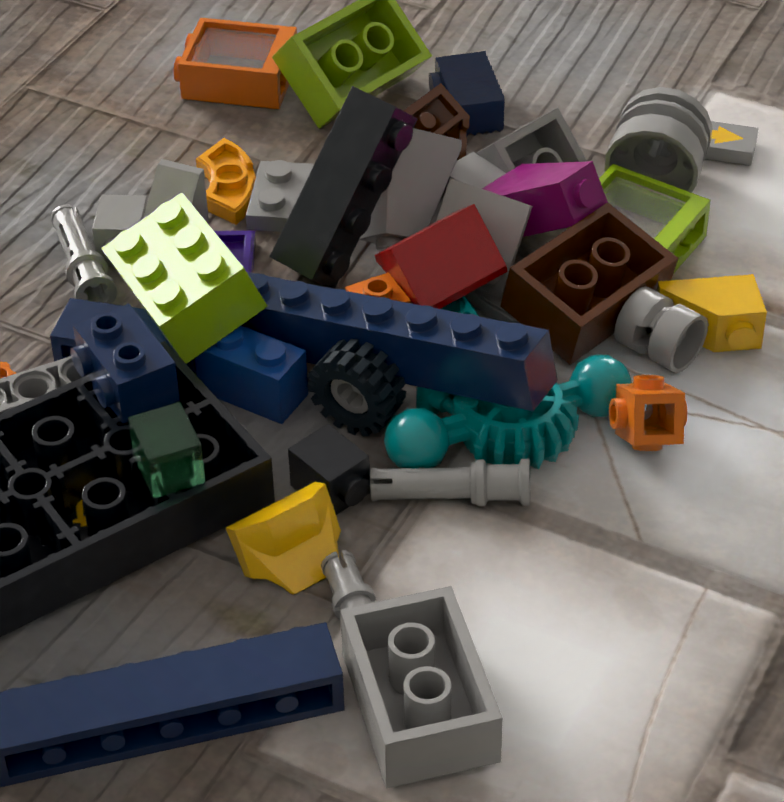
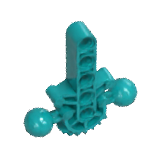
(499, 431)

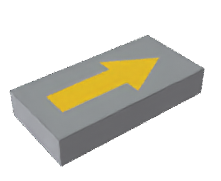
(732, 143)

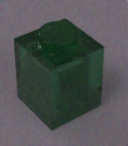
(167, 450)

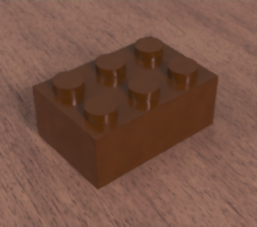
(584, 279)

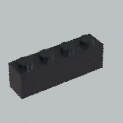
(344, 188)

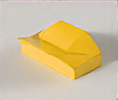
(288, 539)

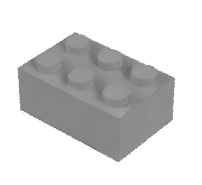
(420, 687)

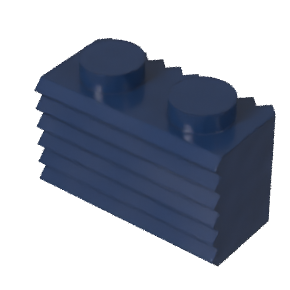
(474, 87)

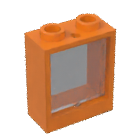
(233, 63)

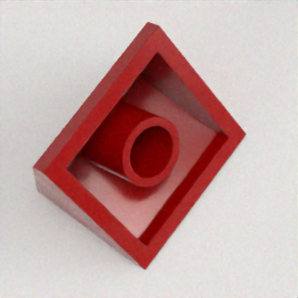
(444, 259)

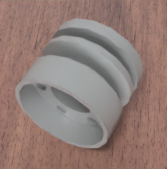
(662, 137)

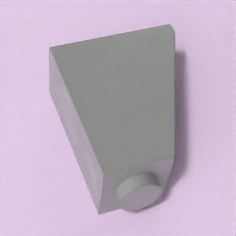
(414, 189)

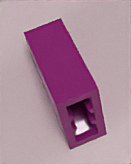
(557, 191)

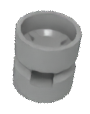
(663, 330)

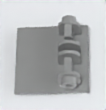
(502, 216)

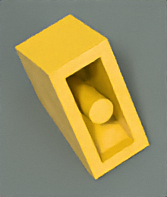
(731, 307)

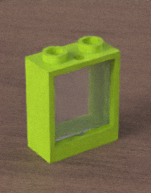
(662, 210)

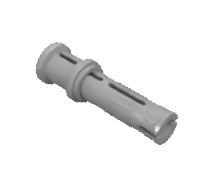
(84, 265)
(477, 482)

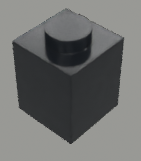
(331, 460)

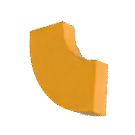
(230, 180)

